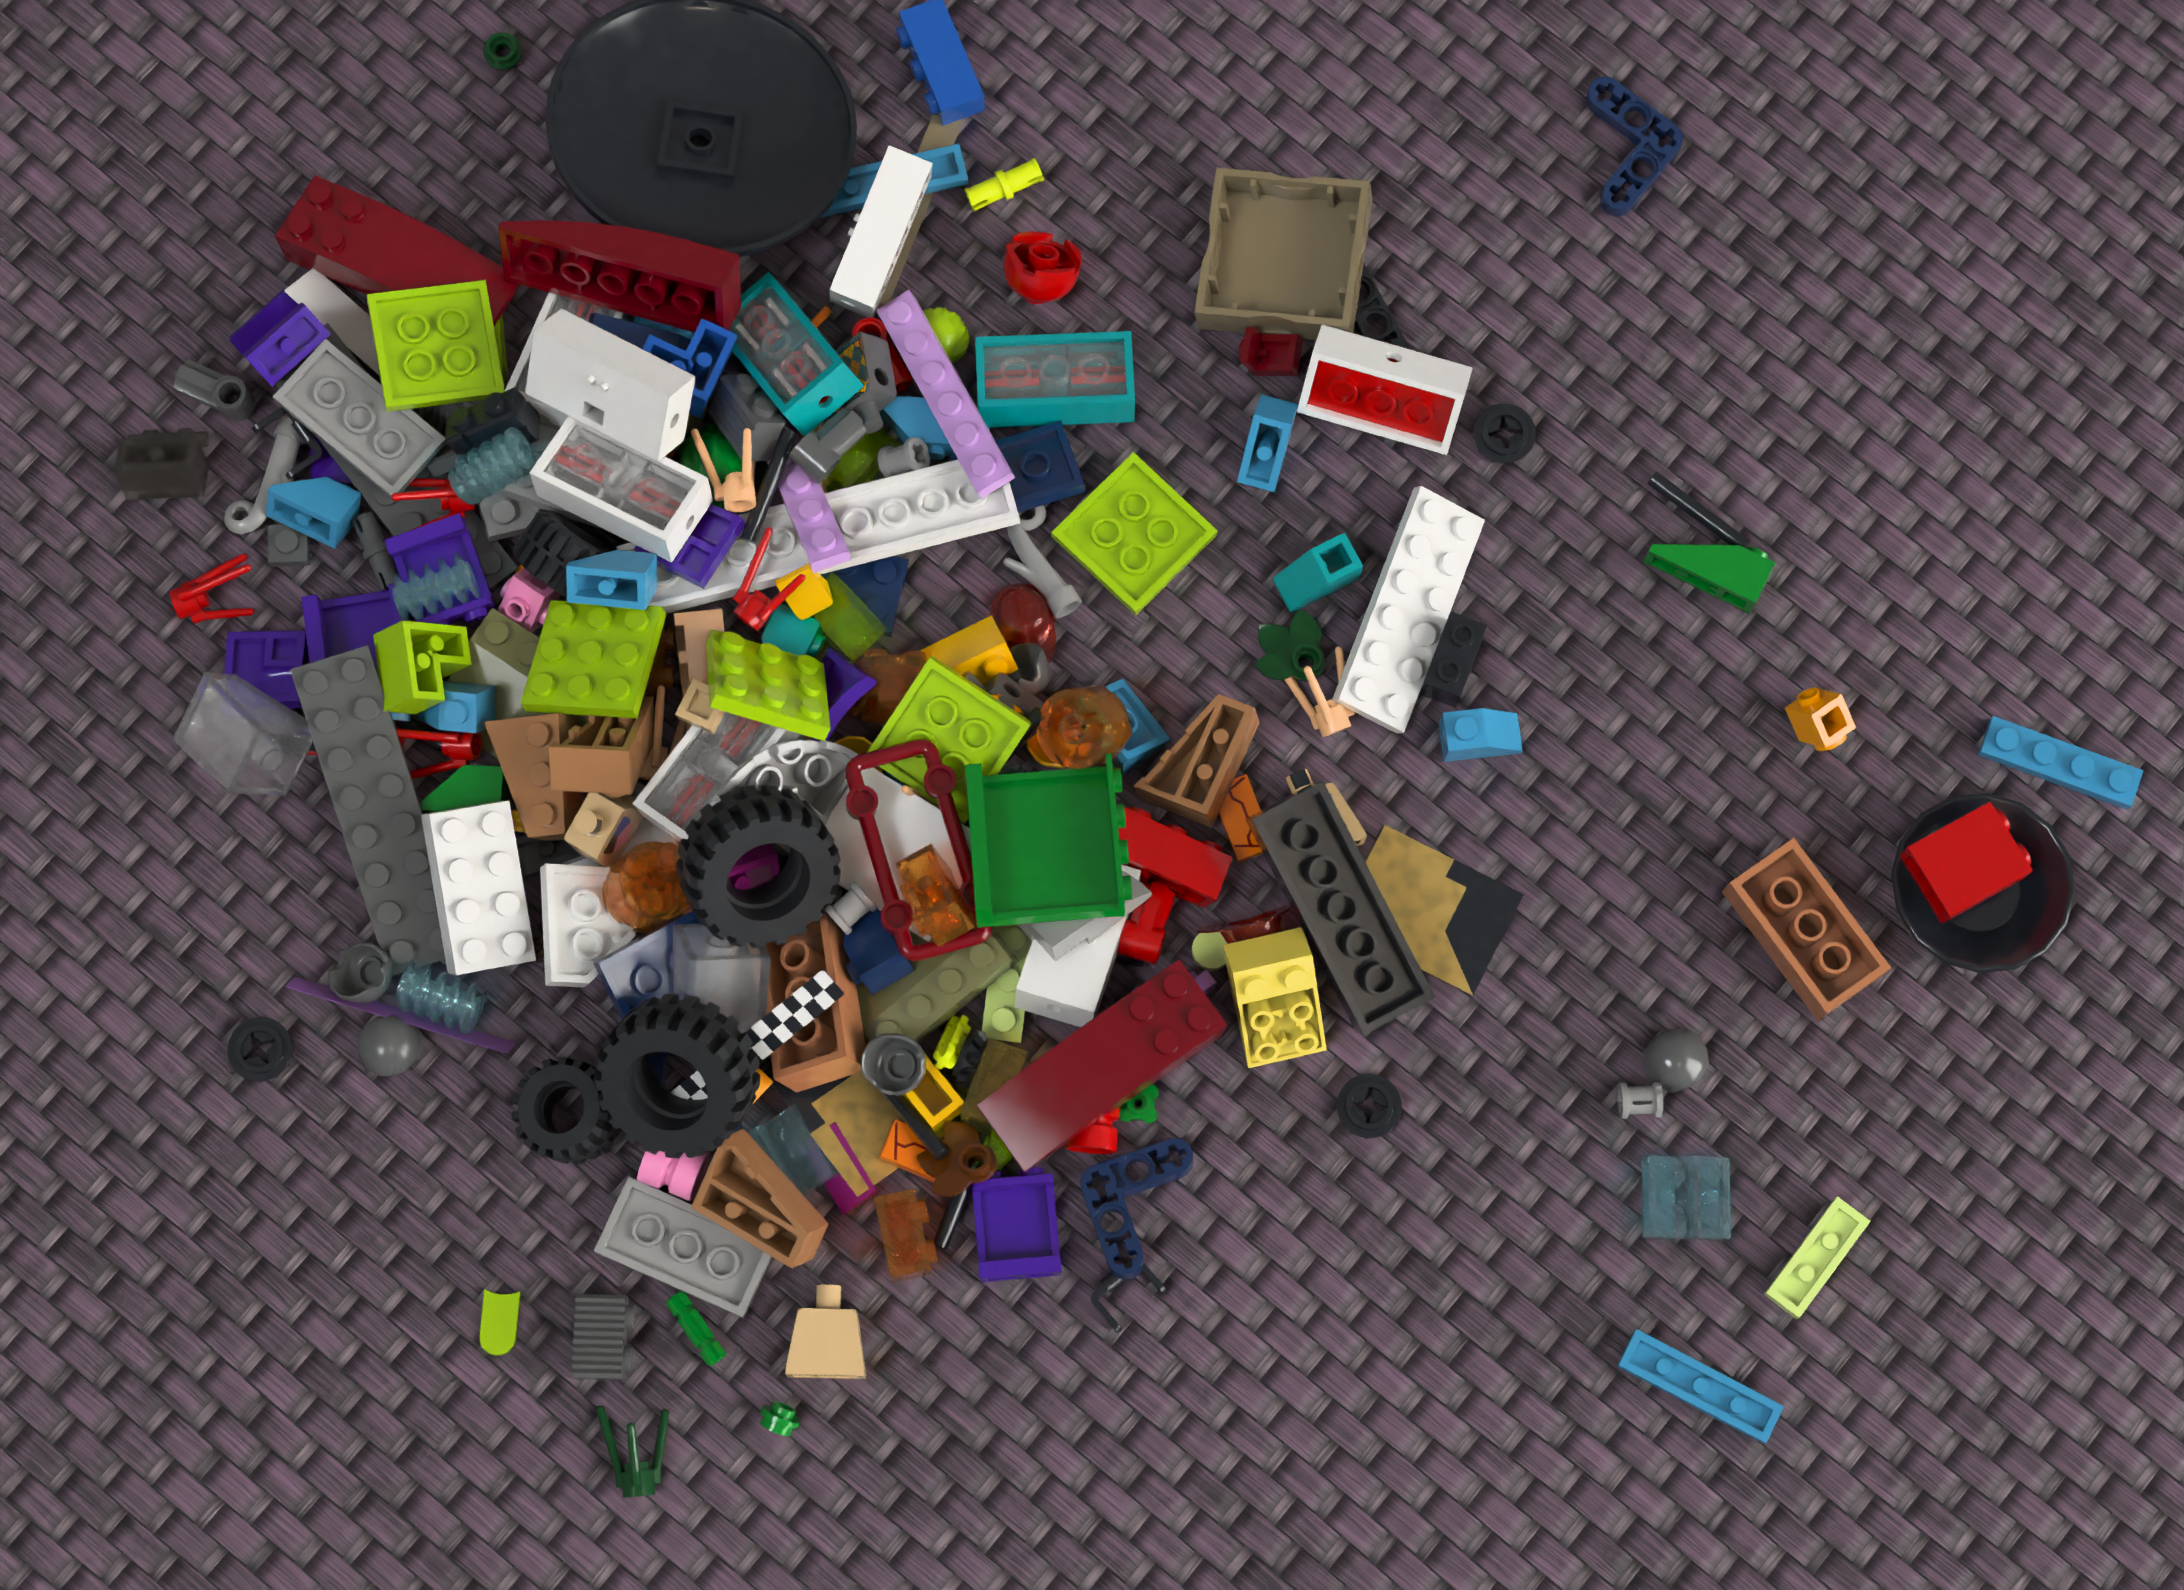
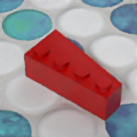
(1173, 859)

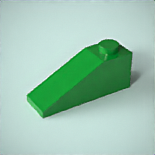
(1719, 570)

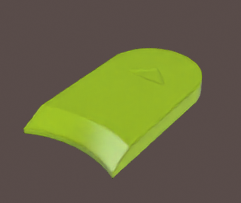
(499, 1322)

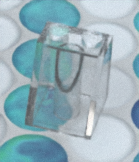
(243, 736)
(721, 973)

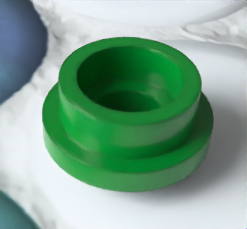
(779, 1418)

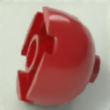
(1041, 267)

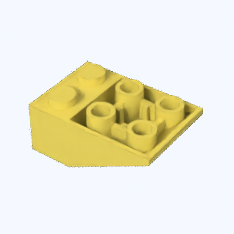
(1275, 997)

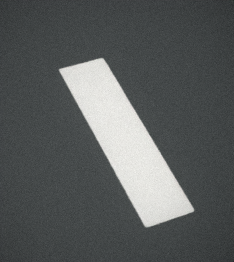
(338, 310)

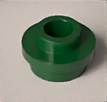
(502, 41)

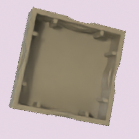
(1283, 253)

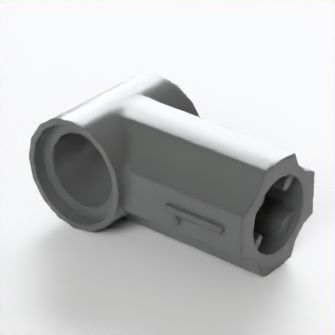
(214, 389)
(822, 451)

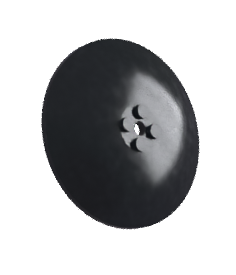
(708, 69)

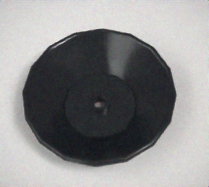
(2009, 925)

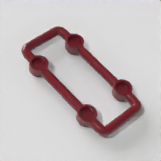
(862, 805)

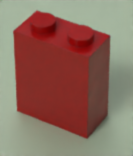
(1967, 862)

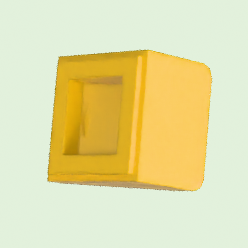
(810, 596)

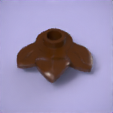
(954, 1171)

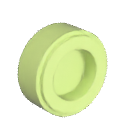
(1209, 951)

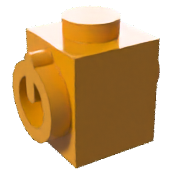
(1820, 718)

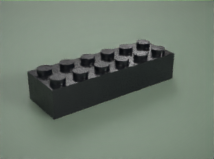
(1340, 907)

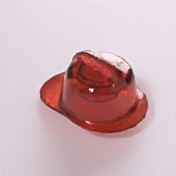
(1024, 617)
(1256, 926)

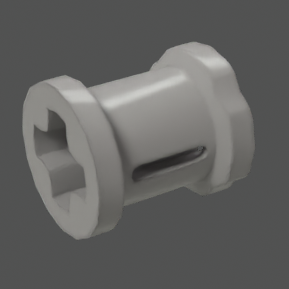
(904, 458)
(850, 908)
(1640, 1100)

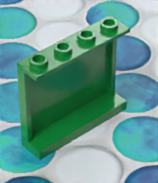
(1047, 845)

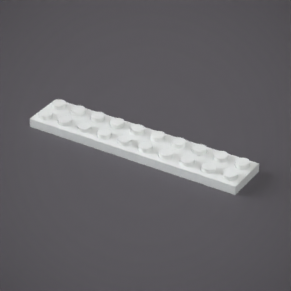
(875, 521)

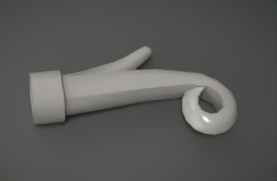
(281, 461)
(1059, 596)

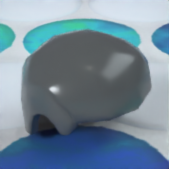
(1033, 667)
(361, 973)
(389, 1045)
(1676, 1059)
(893, 1063)

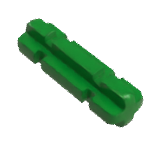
(695, 1328)

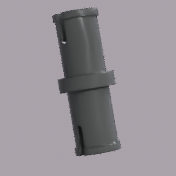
(375, 549)

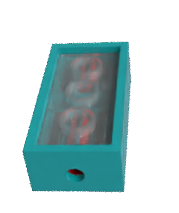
(790, 356)
(1055, 379)

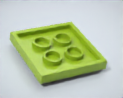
(435, 345)
(1134, 533)
(593, 660)
(767, 684)
(959, 720)

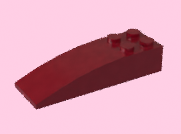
(381, 247)
(625, 270)
(1102, 1065)

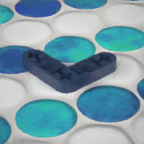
(1647, 147)
(1121, 1187)

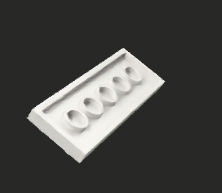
(1408, 610)

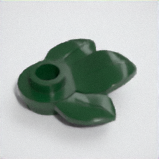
(1289, 645)

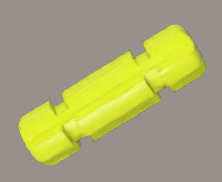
(951, 1042)

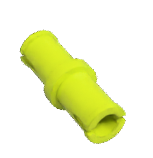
(1004, 184)

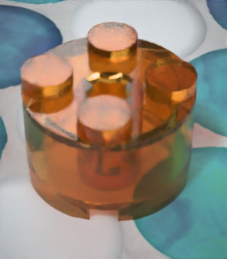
(893, 678)
(1065, 715)
(645, 887)

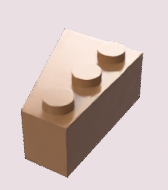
(691, 636)
(603, 754)
(524, 759)
(1203, 763)
(759, 1202)

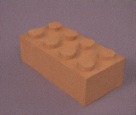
(1806, 929)
(832, 1041)

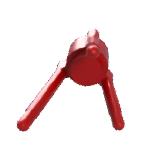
(448, 498)
(193, 596)
(756, 607)
(457, 745)

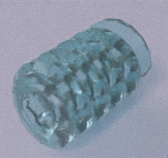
(492, 466)
(434, 588)
(439, 999)

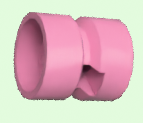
(680, 1174)

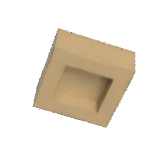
(696, 708)

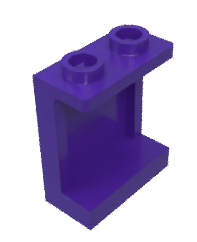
(279, 337)
(439, 541)
(347, 622)
(1016, 1226)

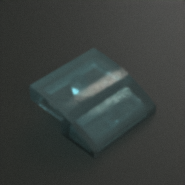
(794, 1150)
(1686, 1197)

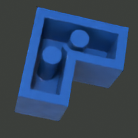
(703, 359)

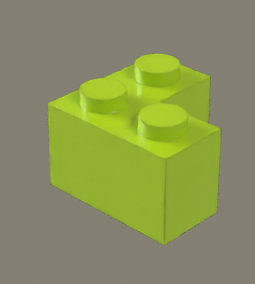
(415, 660)

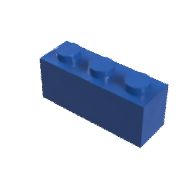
(940, 62)

